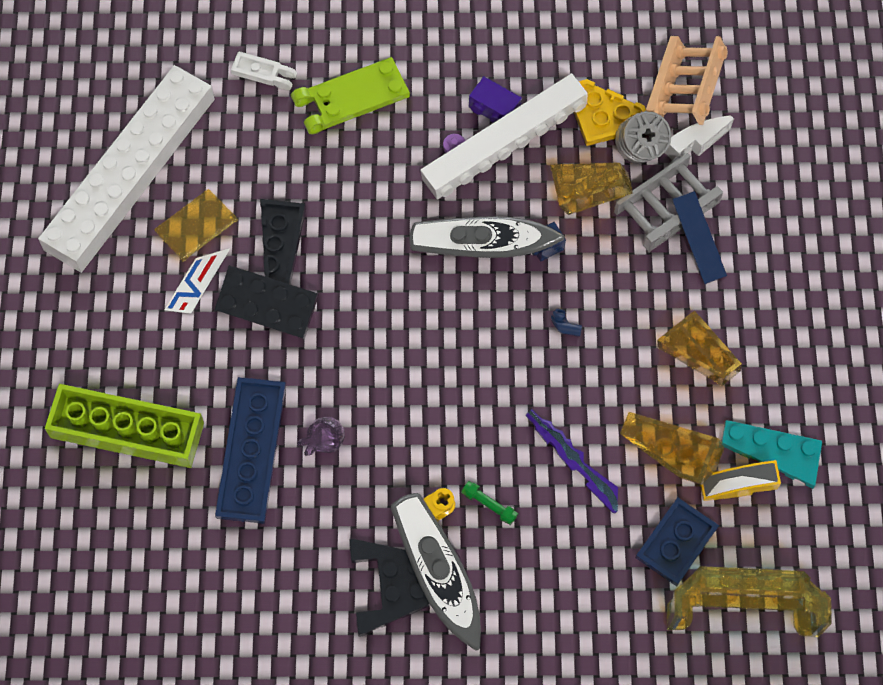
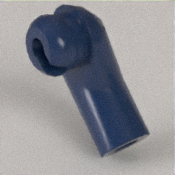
(562, 324)

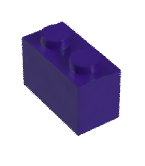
(492, 100)

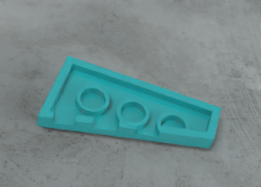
(794, 454)

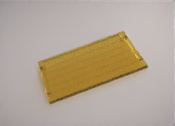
(195, 224)

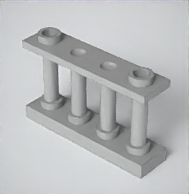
(671, 223)

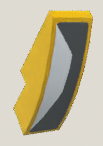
(741, 481)

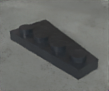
(281, 237)

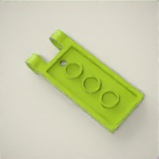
(352, 94)

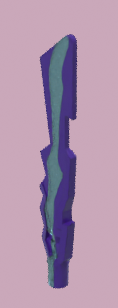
(574, 459)

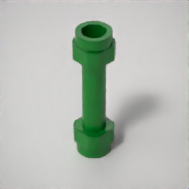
(506, 514)

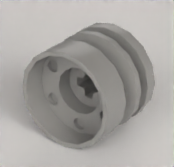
(639, 149)

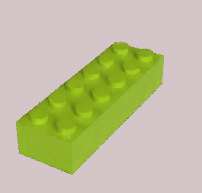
(124, 425)

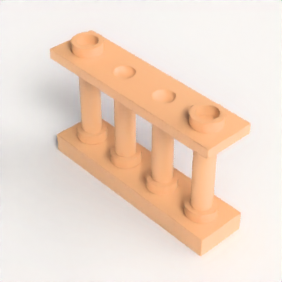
(671, 69)

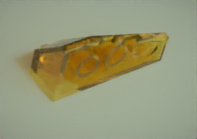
(678, 449)

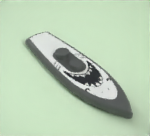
(482, 237)
(438, 568)

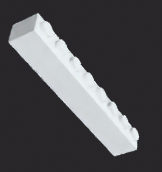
(504, 136)

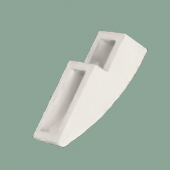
(698, 137)

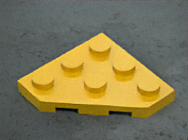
(603, 113)

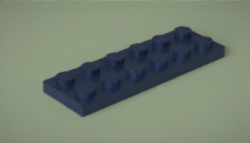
(250, 450)

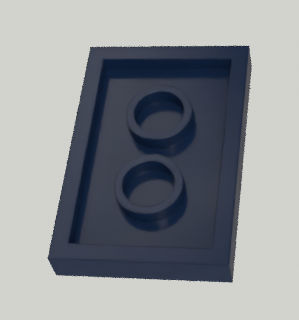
(677, 541)

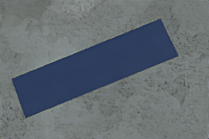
(699, 237)

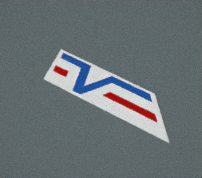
(196, 282)

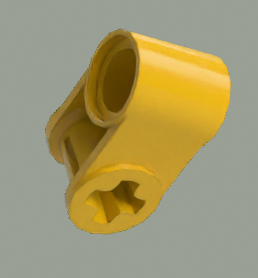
(437, 508)

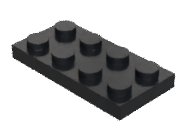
(266, 301)

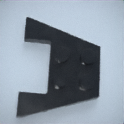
(398, 585)

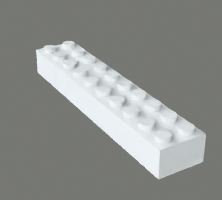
(126, 169)

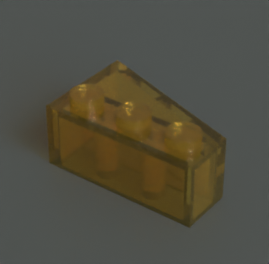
(589, 184)
(700, 349)

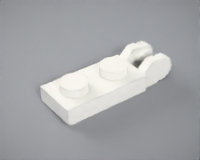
(262, 70)

